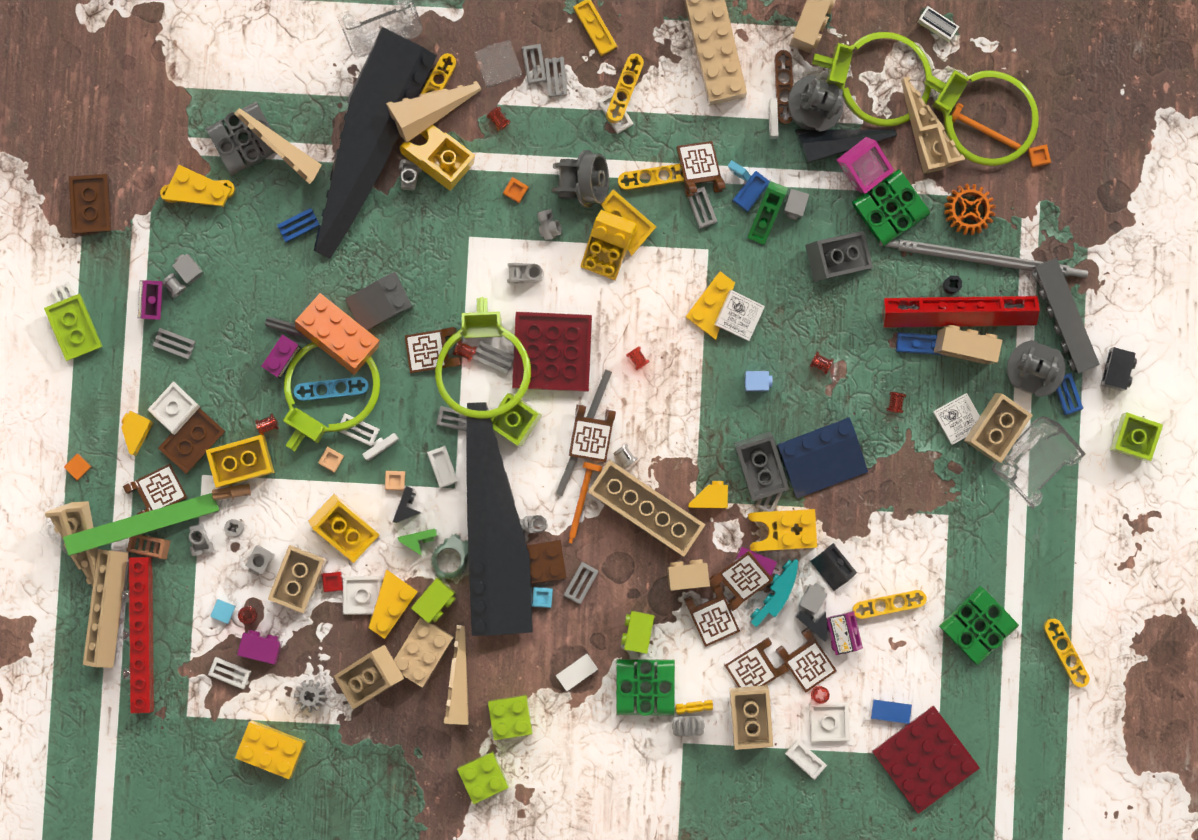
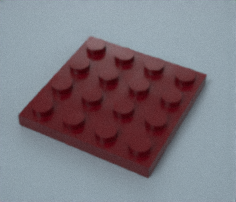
(556, 350)
(925, 759)

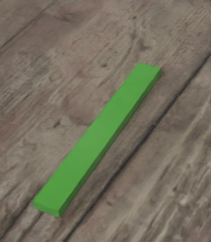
(140, 524)

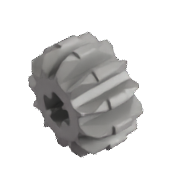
(308, 702)
(688, 726)

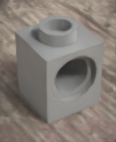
(795, 204)
(187, 268)
(267, 556)
(813, 598)

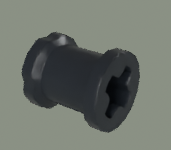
(946, 283)

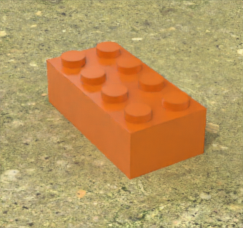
(337, 334)

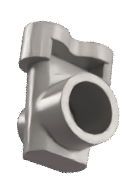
(408, 171)
(548, 227)
(199, 544)

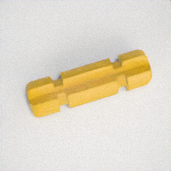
(693, 707)

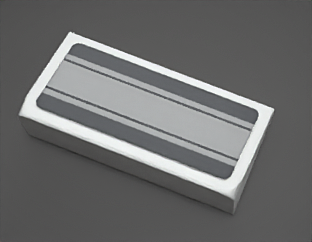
(938, 24)

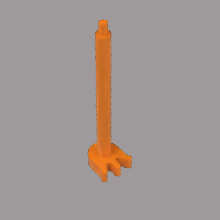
(957, 115)
(589, 469)

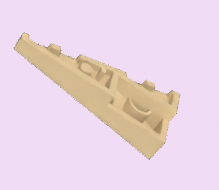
(419, 113)
(932, 142)
(294, 157)
(74, 519)
(457, 702)

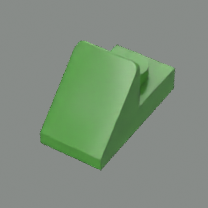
(412, 540)

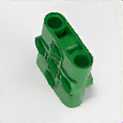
(910, 211)
(983, 602)
(665, 673)

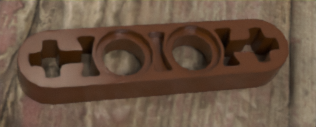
(783, 87)

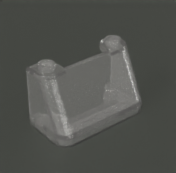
(362, 35)
(1037, 458)

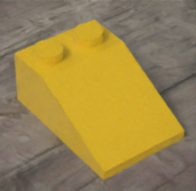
(343, 528)

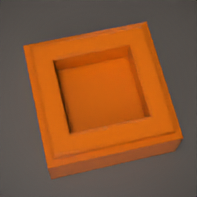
(1039, 156)
(515, 190)
(77, 467)

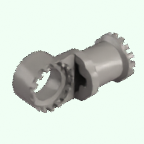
(528, 521)

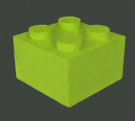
(516, 423)
(1136, 437)
(434, 600)
(638, 631)
(510, 717)
(483, 777)

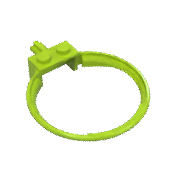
(839, 67)
(949, 95)
(482, 325)
(308, 426)

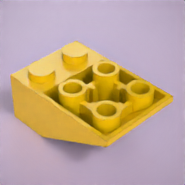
(608, 244)

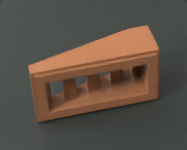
(163, 551)

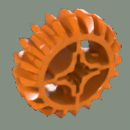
(981, 198)

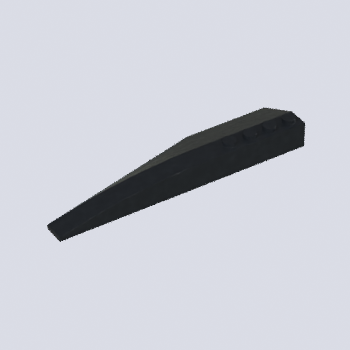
(390, 73)
(495, 538)

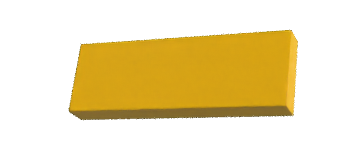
(595, 27)

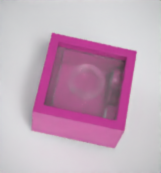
(865, 165)

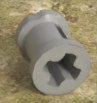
(173, 285)
(625, 456)
(228, 525)

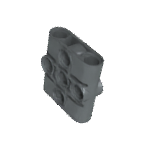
(220, 137)

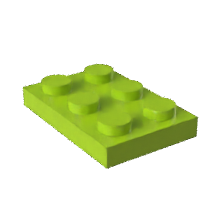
(73, 327)

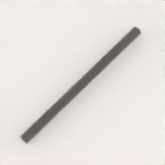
(591, 414)

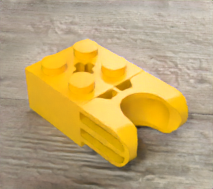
(440, 157)
(780, 533)

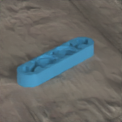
(331, 388)

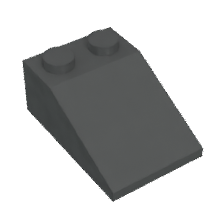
(838, 256)
(379, 302)
(761, 466)

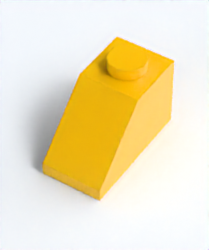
(135, 430)
(711, 496)

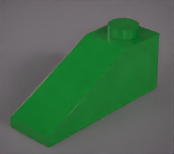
(767, 212)

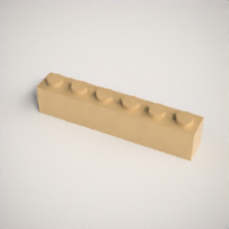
(105, 608)

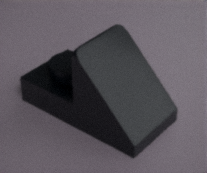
(403, 511)
(818, 627)

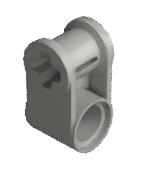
(523, 273)

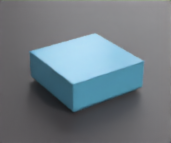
(739, 171)
(542, 597)
(223, 611)

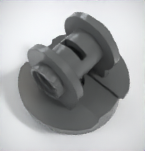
(820, 94)
(592, 177)
(1036, 368)

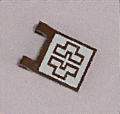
(698, 166)
(425, 348)
(590, 435)
(158, 489)
(742, 578)
(713, 618)
(808, 662)
(754, 667)

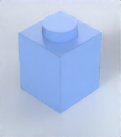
(757, 381)

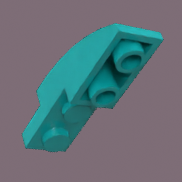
(782, 587)

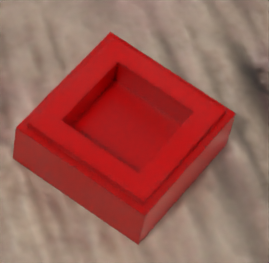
(332, 582)

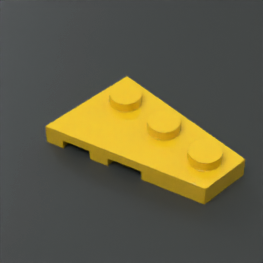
(195, 188)
(620, 207)
(709, 305)
(391, 603)

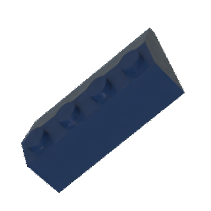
(822, 457)

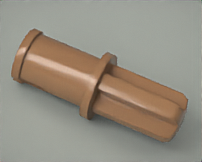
(231, 492)

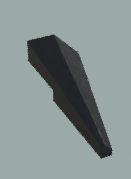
(831, 142)

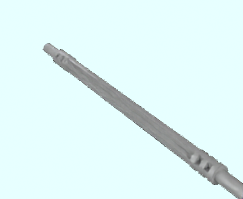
(974, 256)

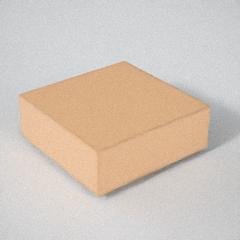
(331, 459)
(395, 480)

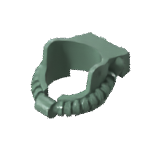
(457, 544)

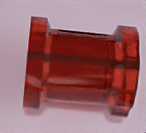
(498, 119)
(464, 350)
(637, 358)
(821, 362)
(896, 402)
(267, 424)
(241, 617)
(825, 697)

